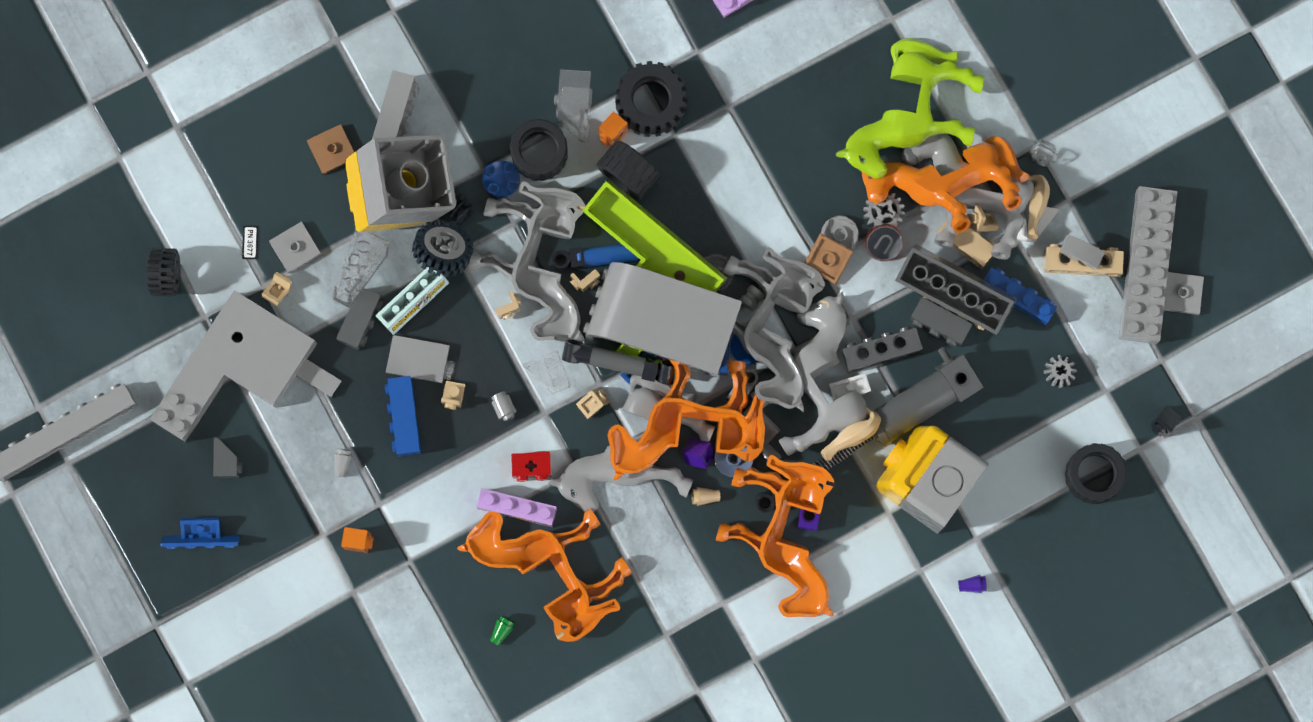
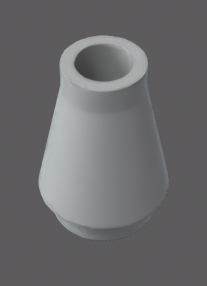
(342, 460)

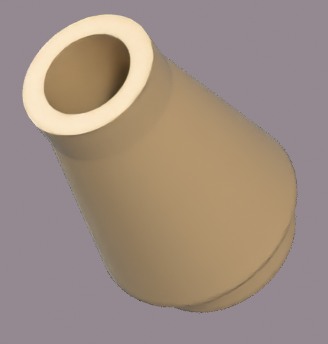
(704, 496)

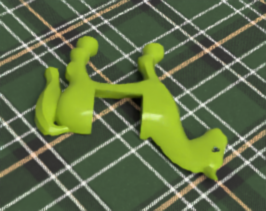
(904, 129)

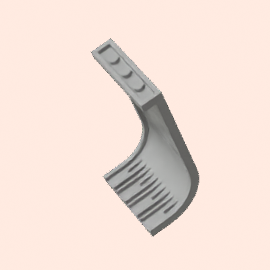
(663, 316)

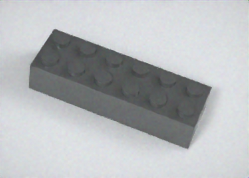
(956, 289)

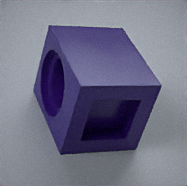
(805, 524)

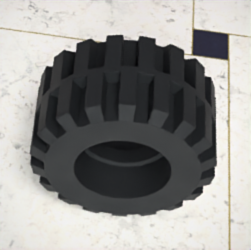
(163, 272)

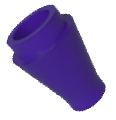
(974, 584)

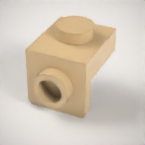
(983, 221)
(589, 281)
(277, 289)
(507, 311)

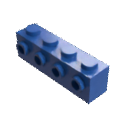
(1028, 300)
(403, 416)

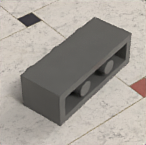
(360, 319)
(940, 322)

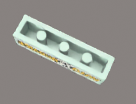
(411, 300)

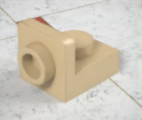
(453, 395)
(593, 402)

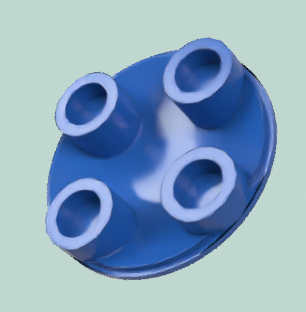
(501, 178)

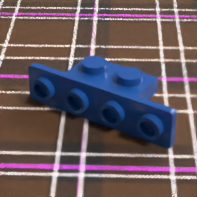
(200, 532)

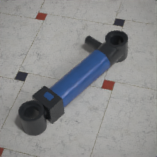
(596, 256)

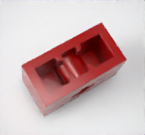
(523, 460)

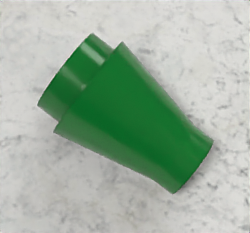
(501, 630)

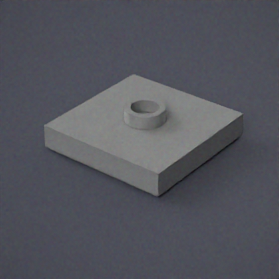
(295, 247)
(1183, 293)

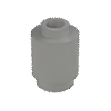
(503, 406)

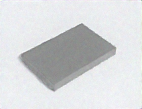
(417, 359)

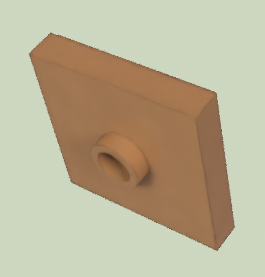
(330, 149)
(829, 258)

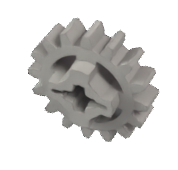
(890, 215)

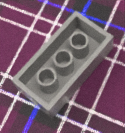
(397, 106)

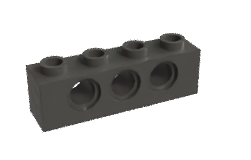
(855, 363)

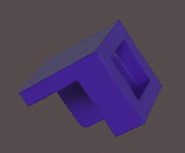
(698, 453)

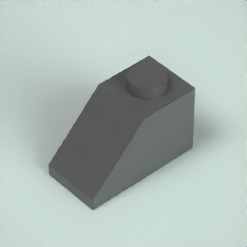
(225, 462)

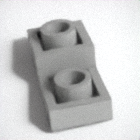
(1080, 250)

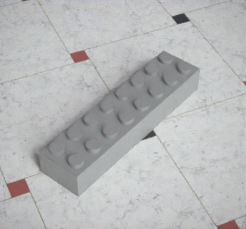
(1147, 265)

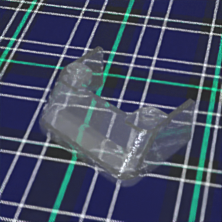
(574, 103)

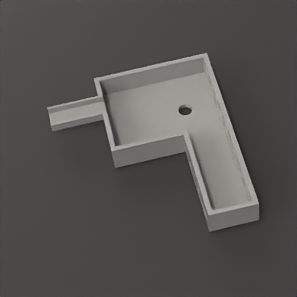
(260, 363)

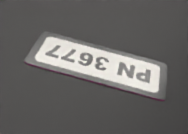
(250, 242)

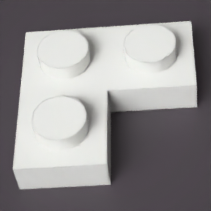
(853, 384)

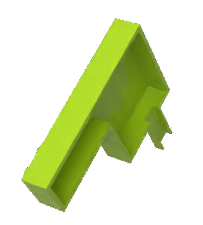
(649, 241)

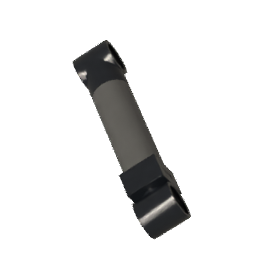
(648, 368)

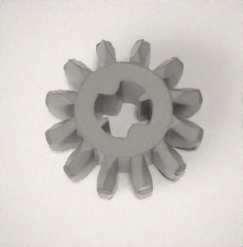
(1063, 377)

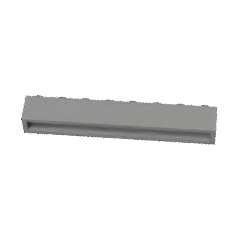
(65, 430)

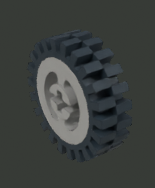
(453, 248)

